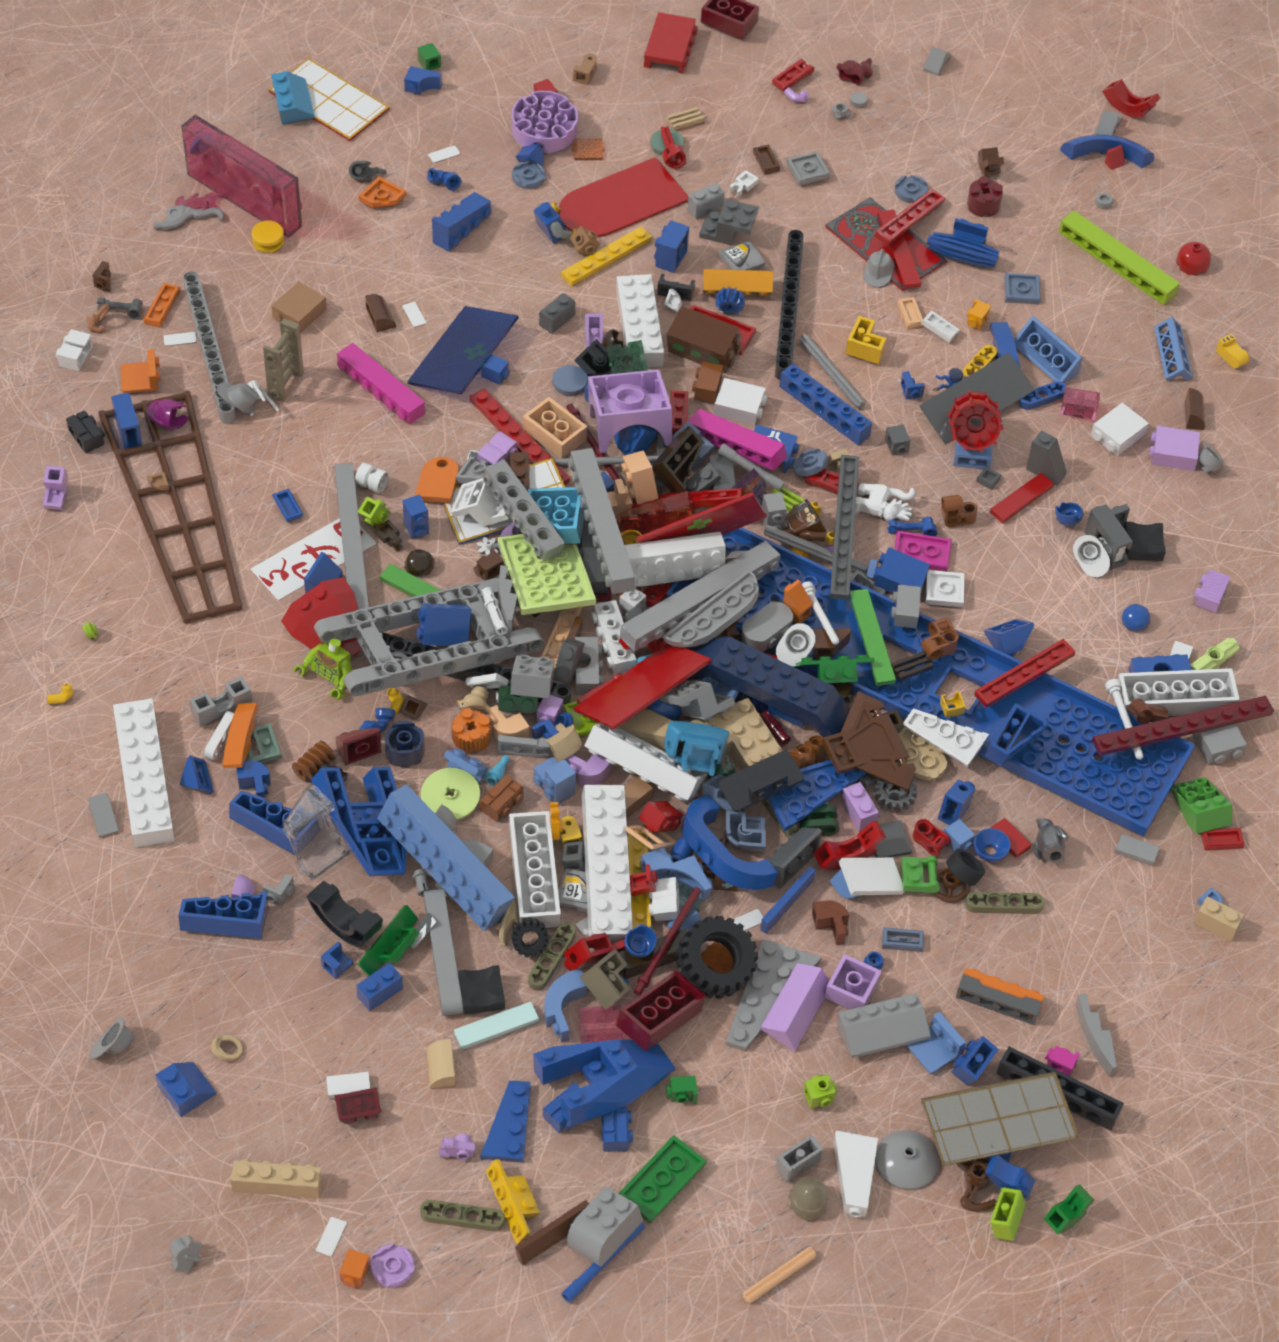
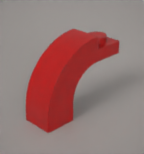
(1128, 103)
(859, 846)

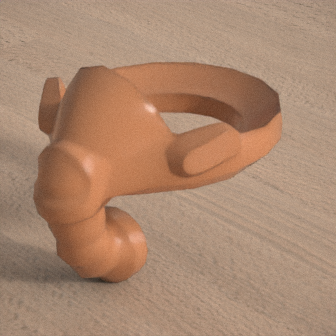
(97, 318)

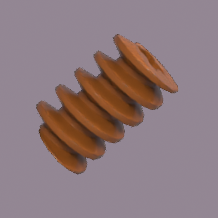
(313, 760)

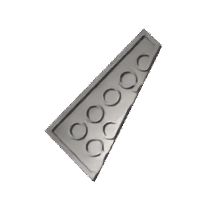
(772, 971)

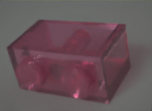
(1080, 403)

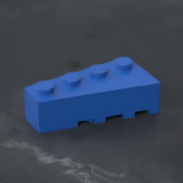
(460, 221)
(261, 817)
(225, 915)

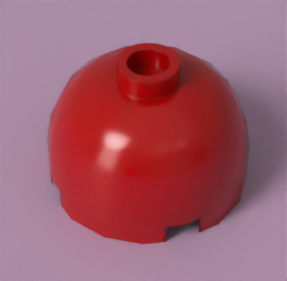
(1193, 258)

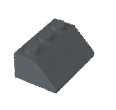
(794, 854)

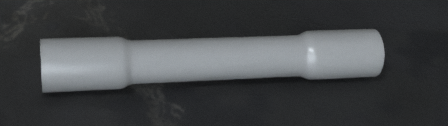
(732, 455)

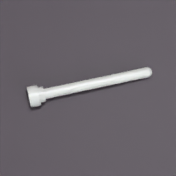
(810, 590)
(1114, 689)

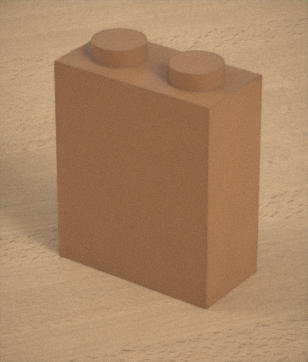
(299, 305)

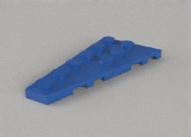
(819, 786)

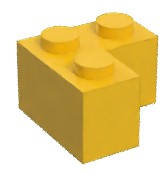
(864, 343)

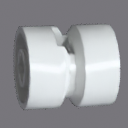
(373, 479)

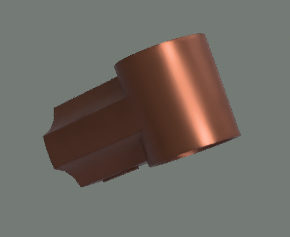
(1147, 712)

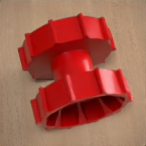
(975, 435)

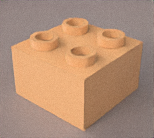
(639, 477)

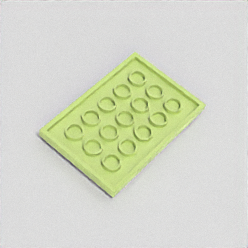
(547, 584)

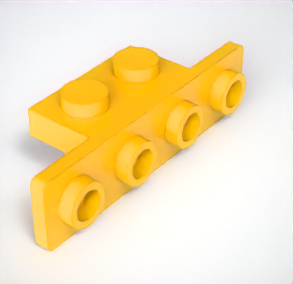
(514, 1199)

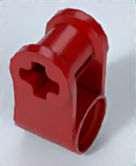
(932, 840)

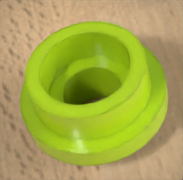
(90, 630)

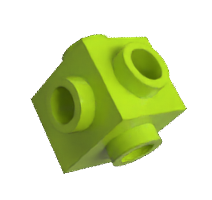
(373, 511)
(819, 1091)

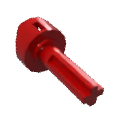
(672, 152)

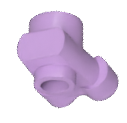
(458, 1147)

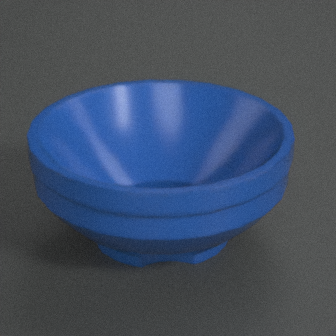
(992, 838)

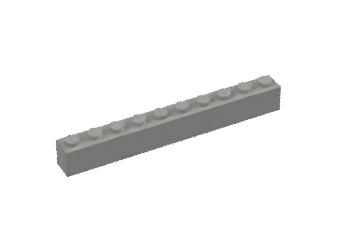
(601, 521)
(671, 611)

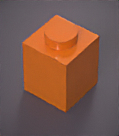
(354, 1268)

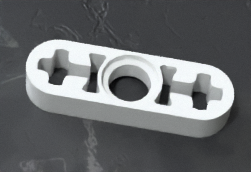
(219, 737)

